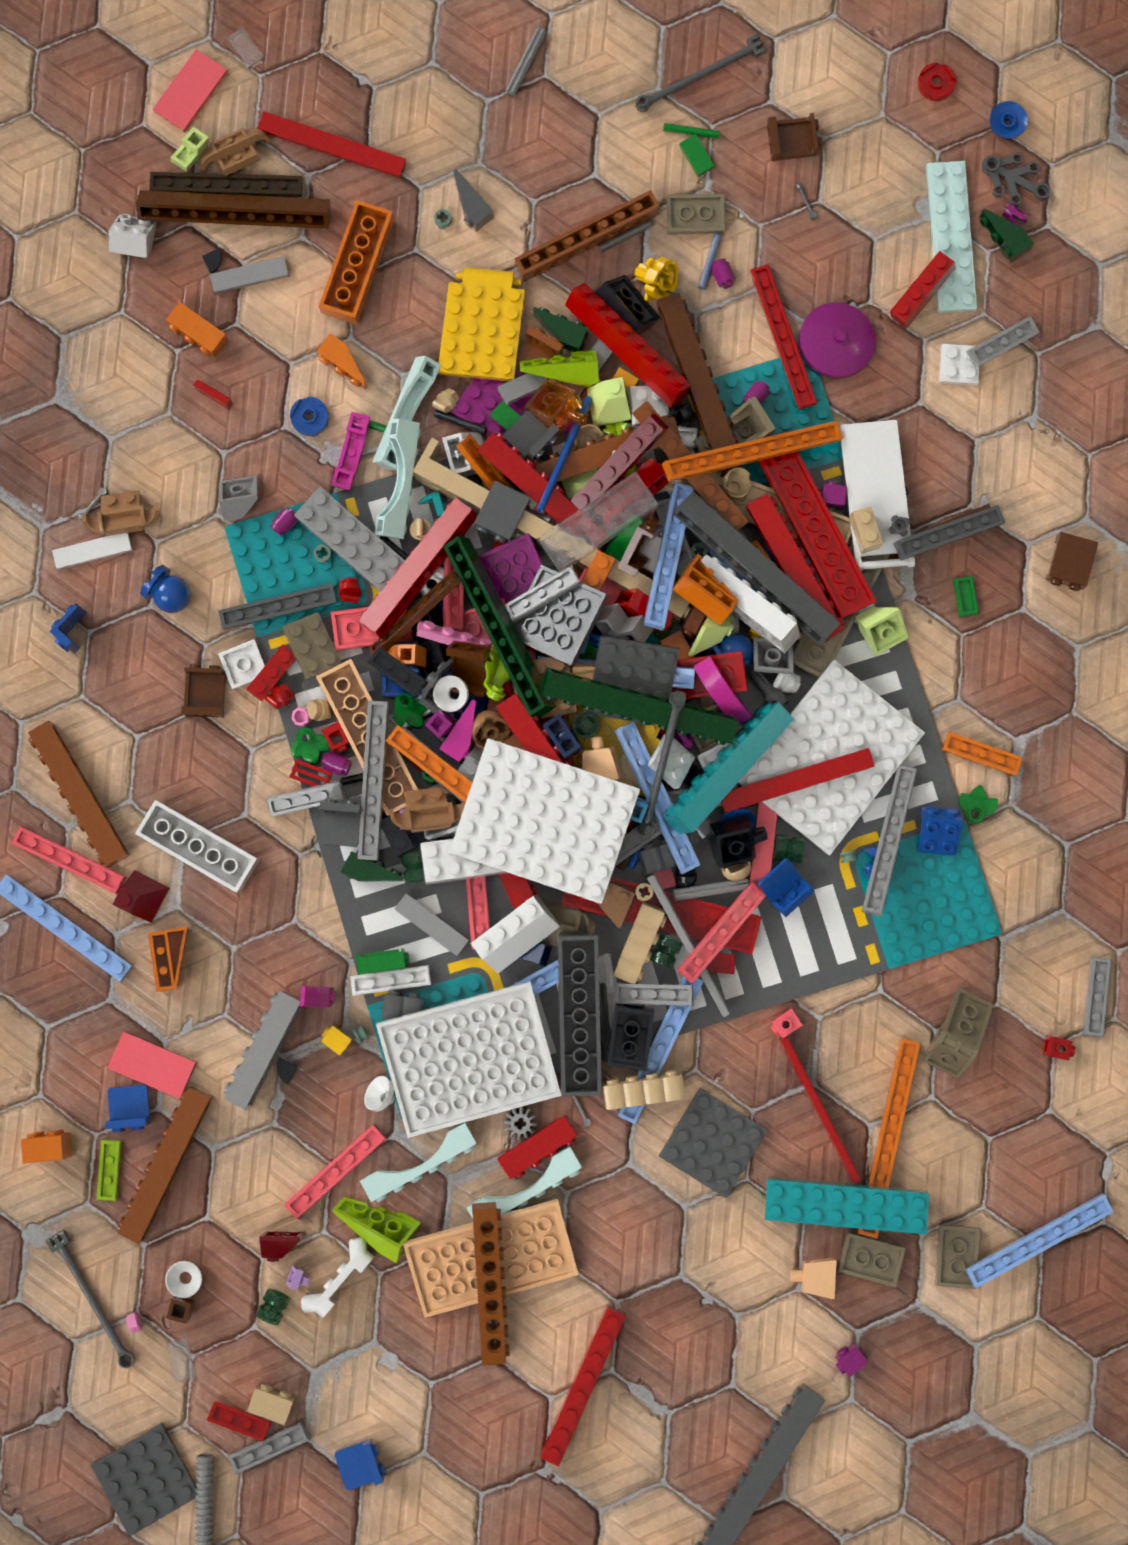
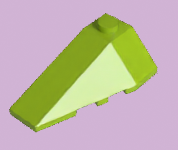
(577, 369)
(378, 1227)

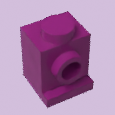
(440, 723)

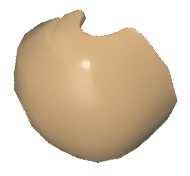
(587, 433)
(736, 483)
(737, 872)

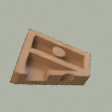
(616, 903)

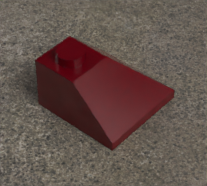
(141, 896)
(278, 1244)

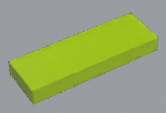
(109, 1170)

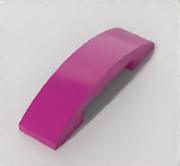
(351, 451)
(721, 690)

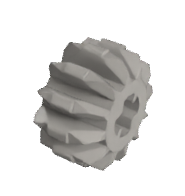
(515, 1118)

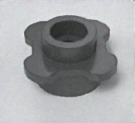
(904, 522)

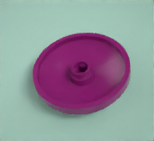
(837, 340)

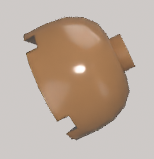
(489, 725)

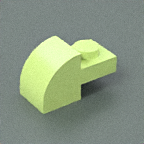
(191, 149)

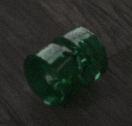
(586, 725)
(789, 849)
(414, 867)
(664, 958)
(272, 1307)

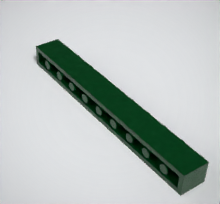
(498, 625)
(637, 705)

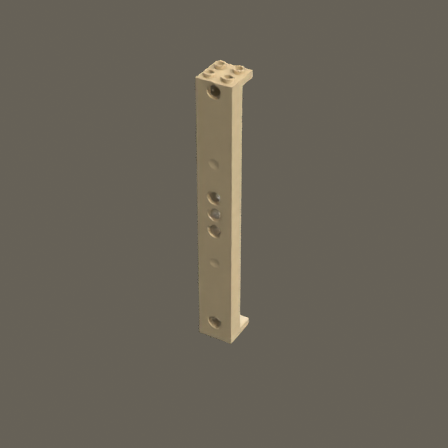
(473, 495)

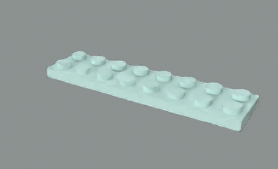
(952, 233)

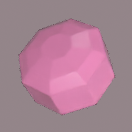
(300, 716)
(134, 1322)

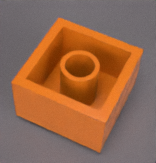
(48, 1147)

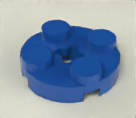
(310, 427)

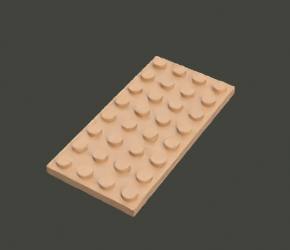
(533, 1250)

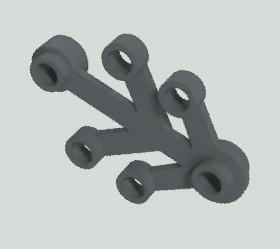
(1013, 176)

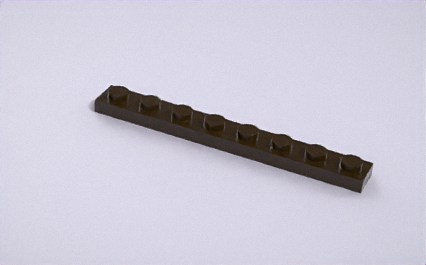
(231, 184)

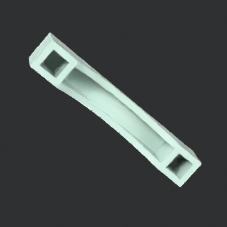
(416, 386)
(403, 438)
(561, 1165)
(382, 1182)

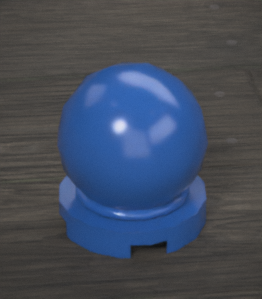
(168, 591)
(734, 643)

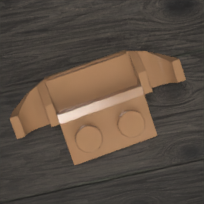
(233, 150)
(121, 514)
(427, 811)

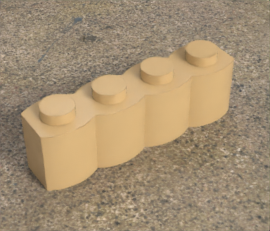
(639, 943)
(643, 1091)

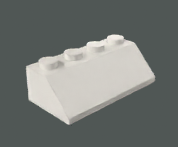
(515, 934)

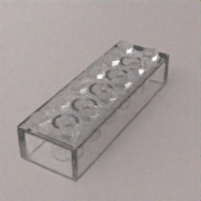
(598, 522)

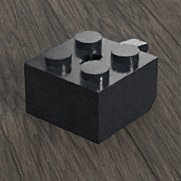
(735, 840)

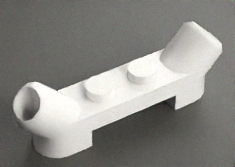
(323, 1302)

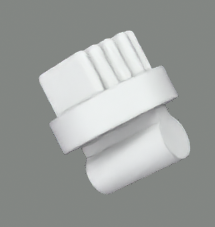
(787, 682)

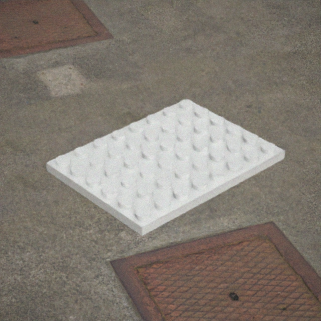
(829, 722)
(544, 820)
(468, 1059)

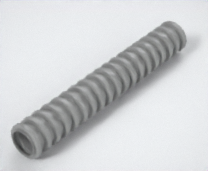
(204, 1501)

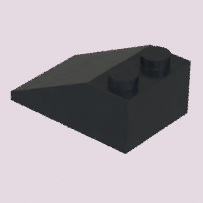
(401, 840)
(630, 1037)

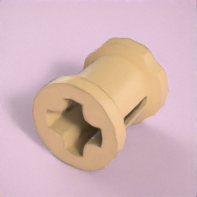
(649, 890)

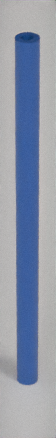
(562, 458)

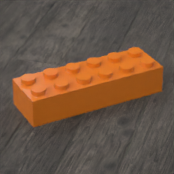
(356, 262)

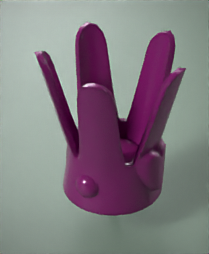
(1011, 211)
(685, 740)

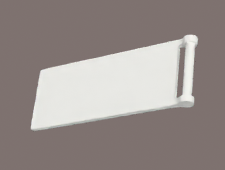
(876, 481)

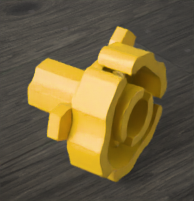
(658, 277)

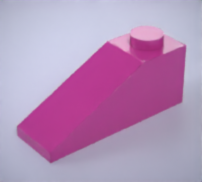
(459, 738)
(316, 996)

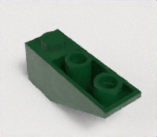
(1009, 236)
(569, 333)
(369, 871)

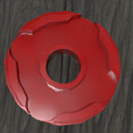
(932, 91)

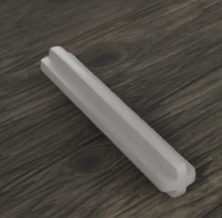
(525, 61)
(709, 889)

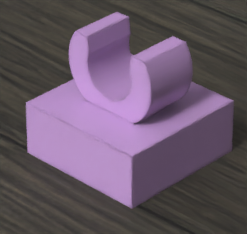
(297, 1277)

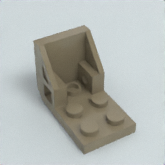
(747, 422)
(960, 1034)

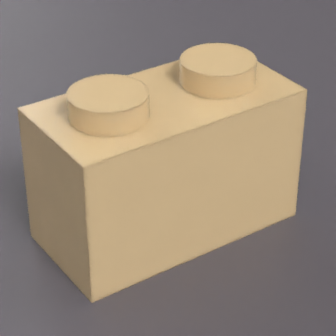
(865, 530)
(271, 1404)

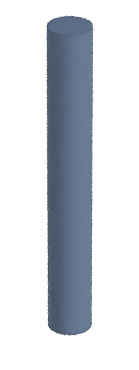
(710, 259)

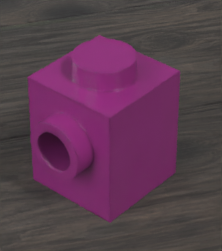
(833, 495)
(850, 1360)

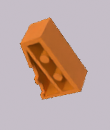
(705, 592)
(167, 956)

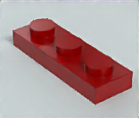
(271, 673)
(238, 1421)

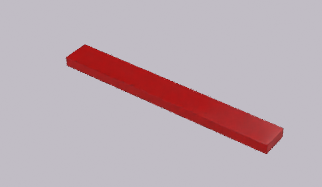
(332, 144)
(783, 337)
(797, 780)
(820, 1110)

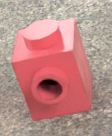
(785, 1023)

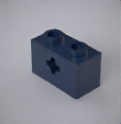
(563, 736)

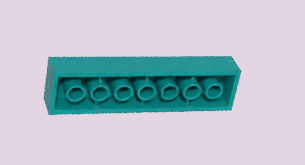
(727, 768)
(847, 1205)

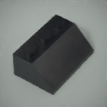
(628, 303)

